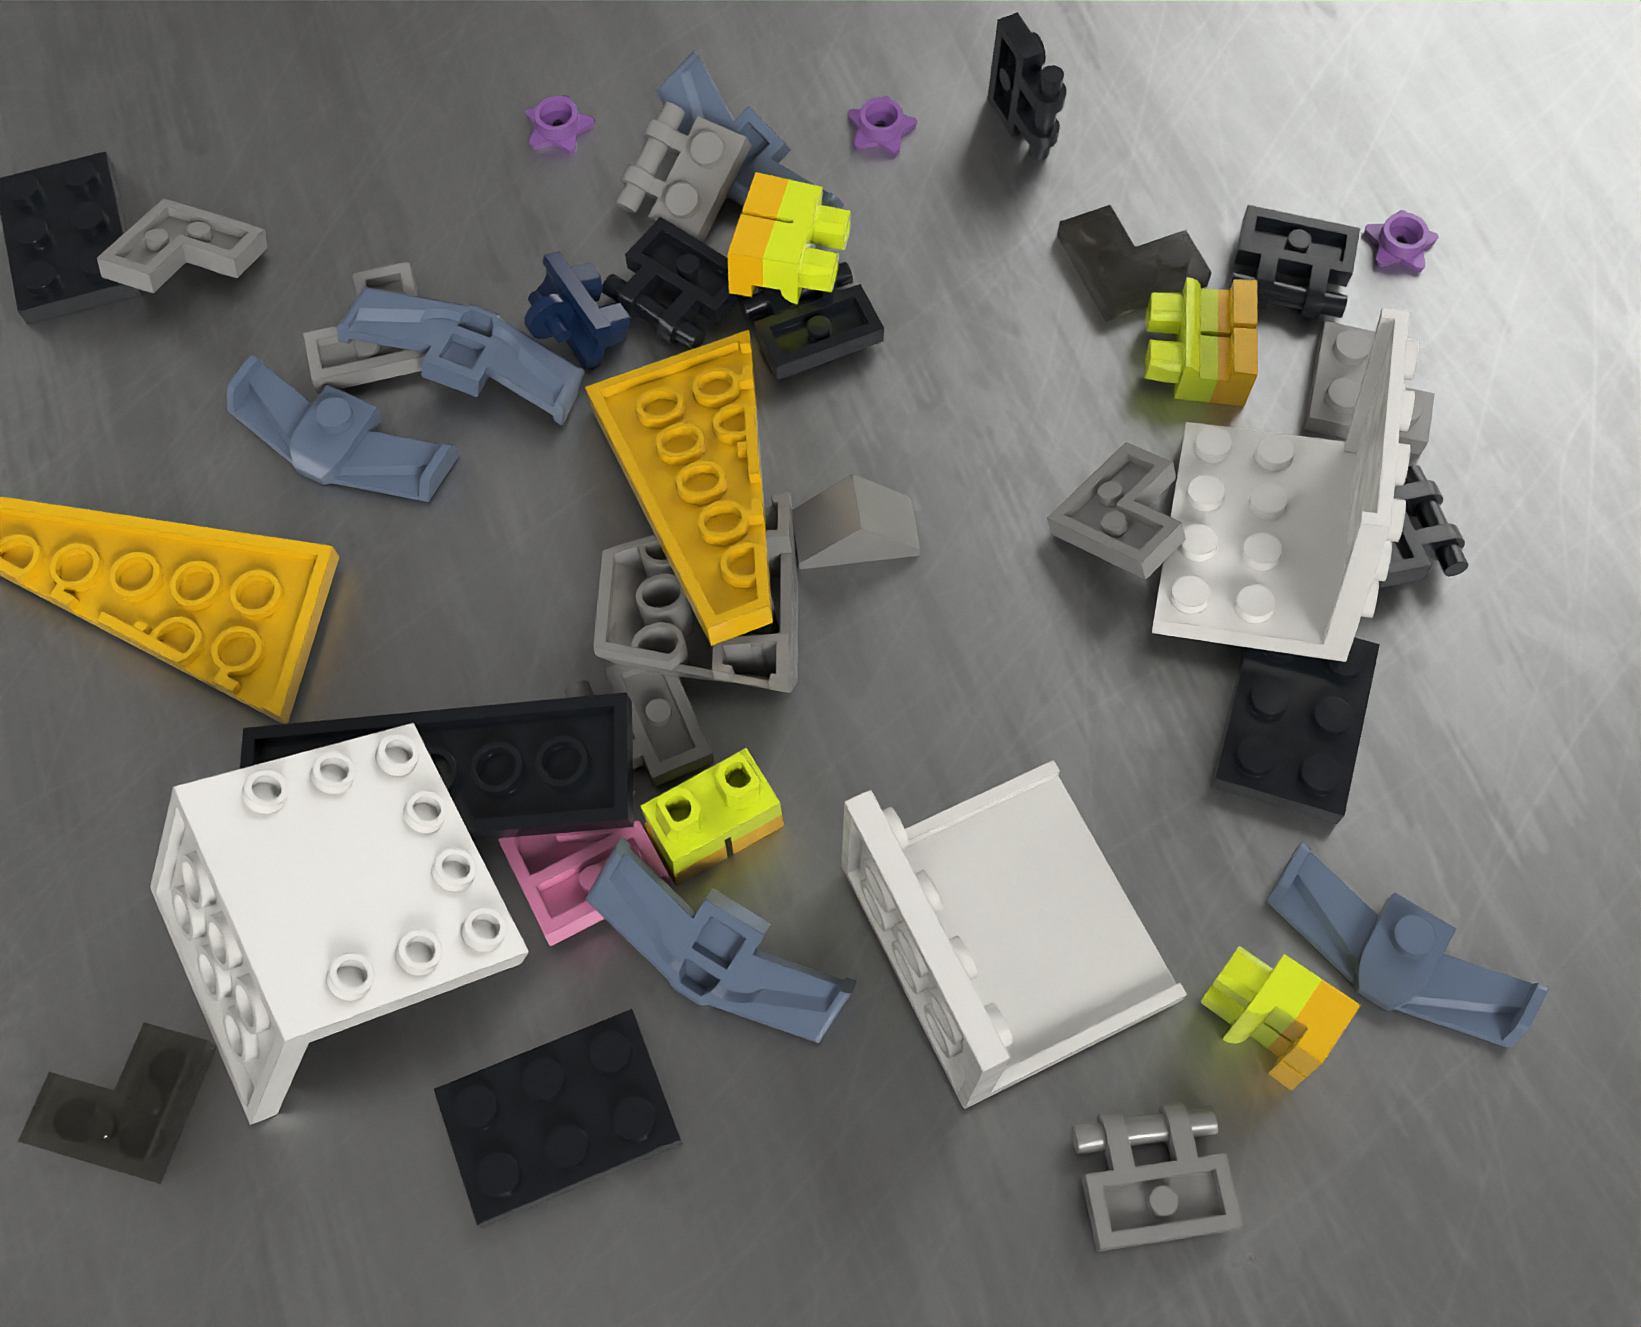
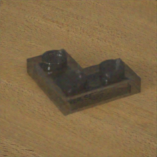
(1126, 275)
(137, 1122)

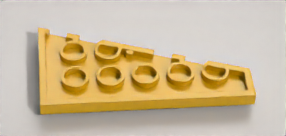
(695, 467)
(195, 596)

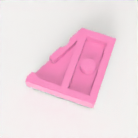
(562, 868)

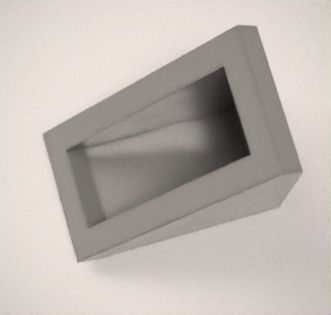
(854, 525)

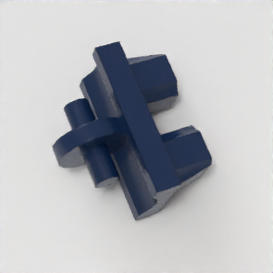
(568, 312)

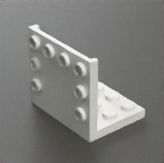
(1292, 526)
(323, 900)
(1004, 929)

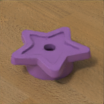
(557, 110)
(880, 111)
(1409, 229)

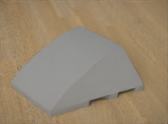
(652, 627)

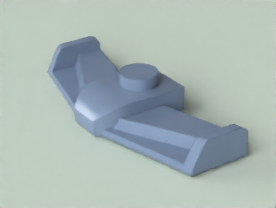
(697, 95)
(464, 347)
(335, 436)
(714, 951)
(1400, 955)

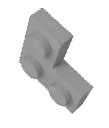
(176, 236)
(359, 361)
(1336, 382)
(1113, 515)

